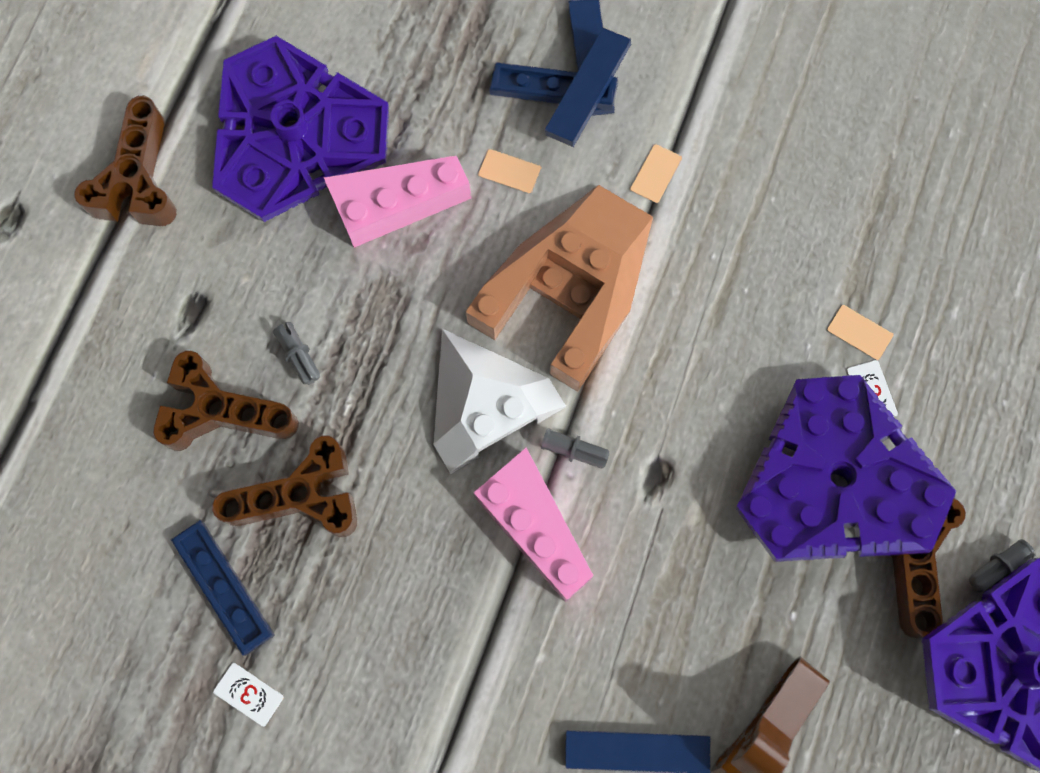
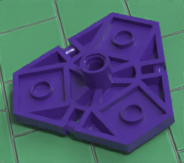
(271, 164)
(839, 429)
(991, 670)

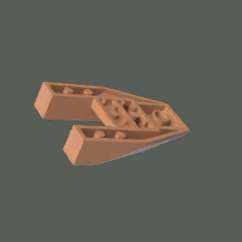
(582, 263)

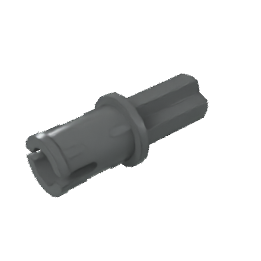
(297, 353)
(575, 449)
(1002, 565)

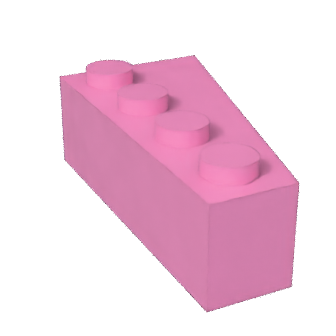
(396, 196)
(531, 519)

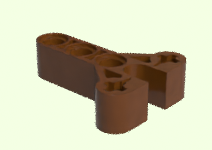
(106, 191)
(196, 419)
(309, 473)
(925, 570)
(769, 736)

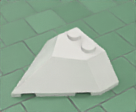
(484, 400)

